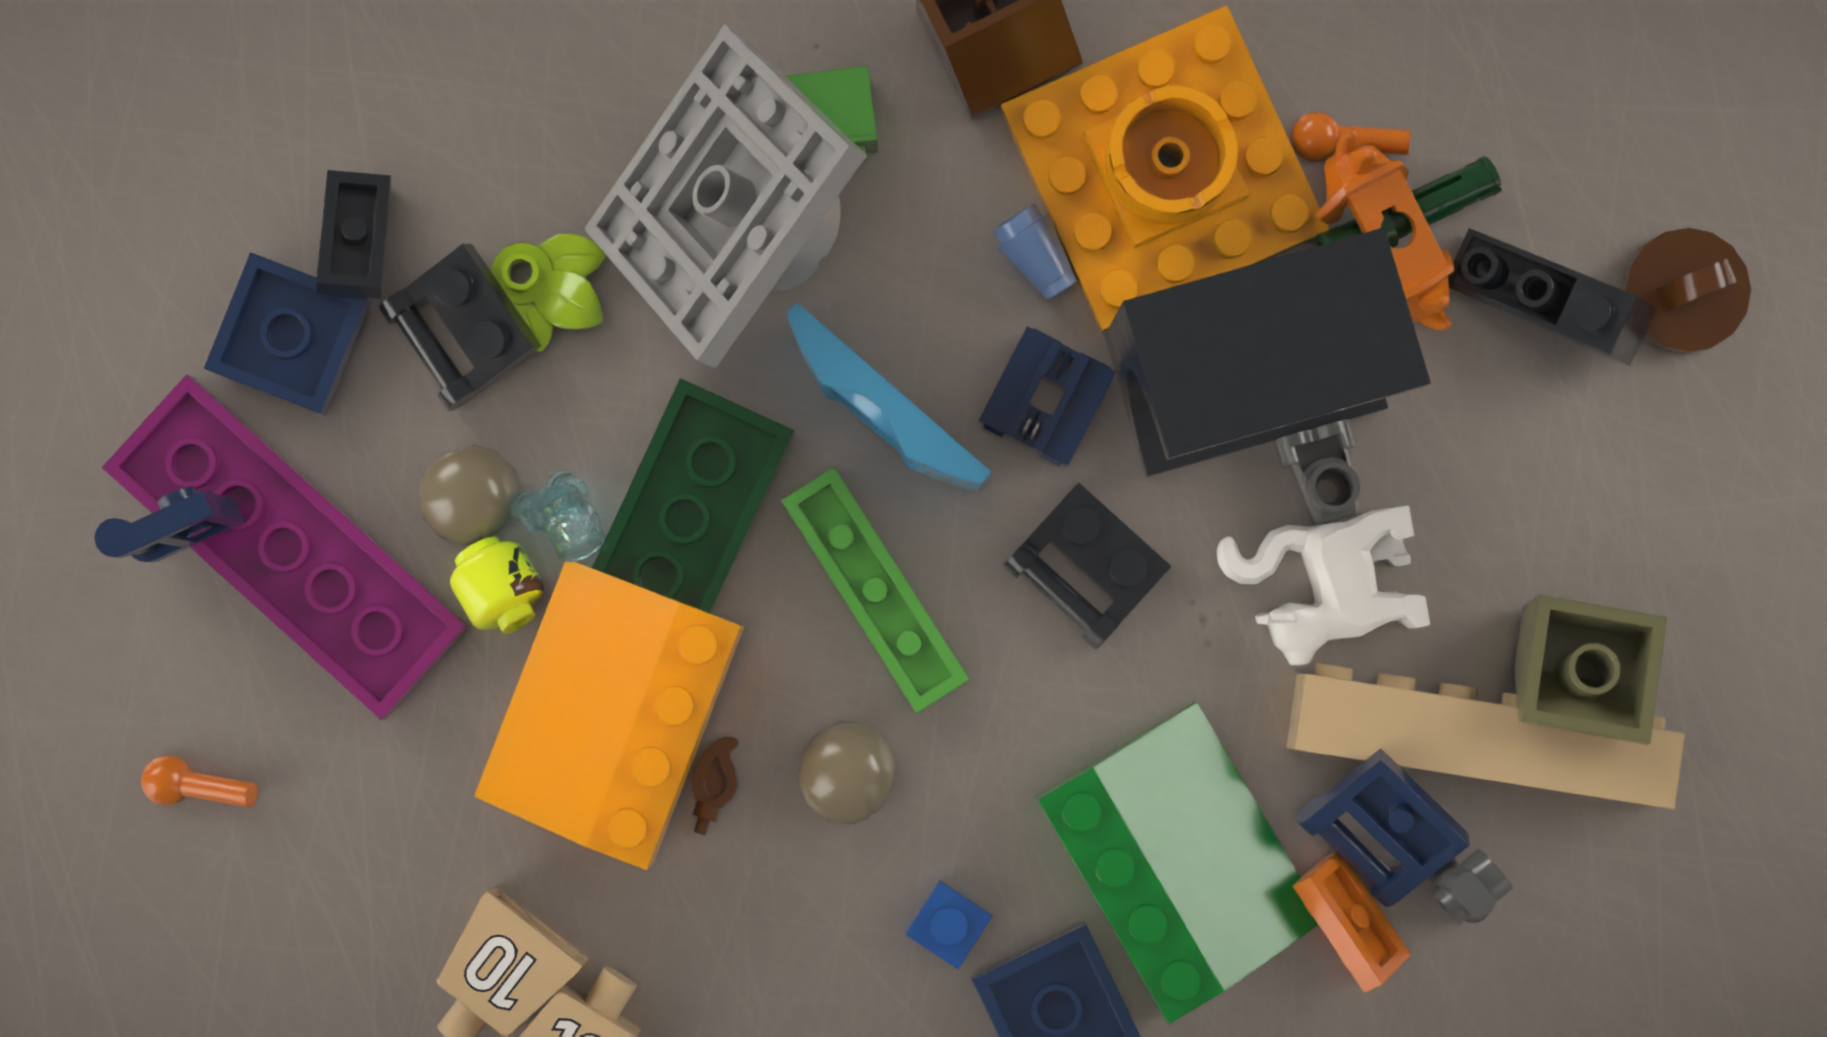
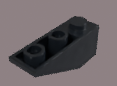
(1551, 296)

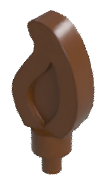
(714, 782)

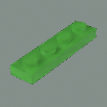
(875, 590)

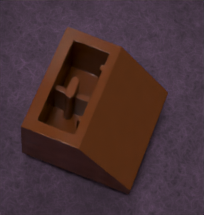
(999, 46)

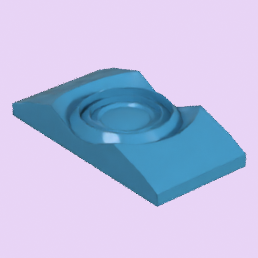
(882, 407)

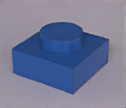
(948, 924)

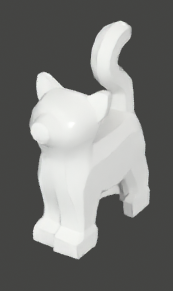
(1341, 576)

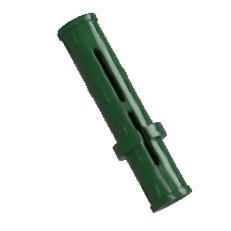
(1436, 200)

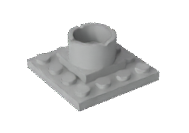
(726, 197)

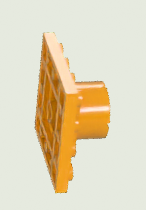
(1149, 226)

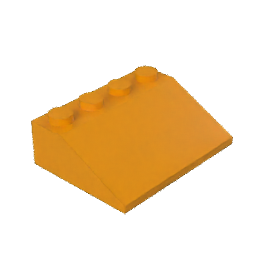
(608, 714)

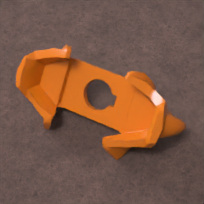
(1370, 184)

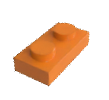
(1352, 921)

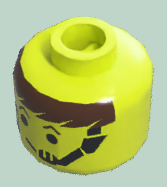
(496, 585)

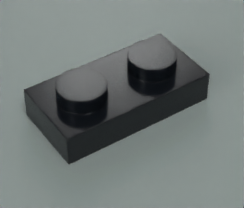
(353, 234)

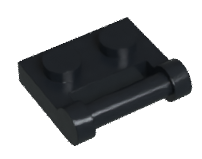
(475, 314)
(1101, 550)

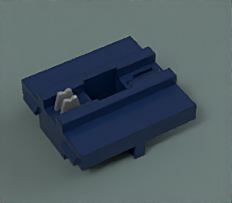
(1046, 434)

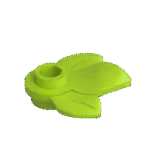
(558, 287)

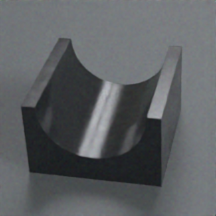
(1264, 352)

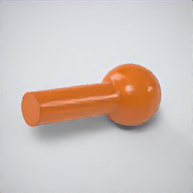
(1318, 134)
(170, 780)

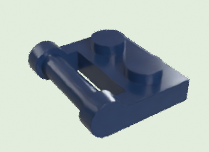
(180, 523)
(1397, 816)

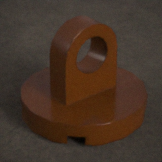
(1695, 287)

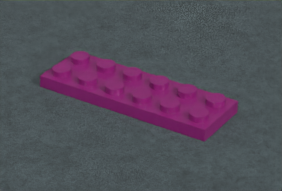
(295, 550)

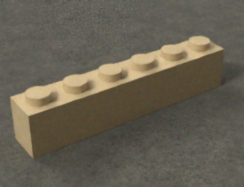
(1476, 738)

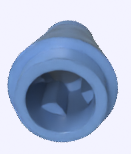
(1036, 250)

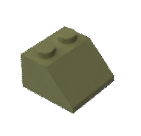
(1588, 668)

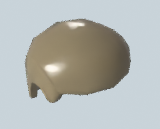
(468, 494)
(846, 772)

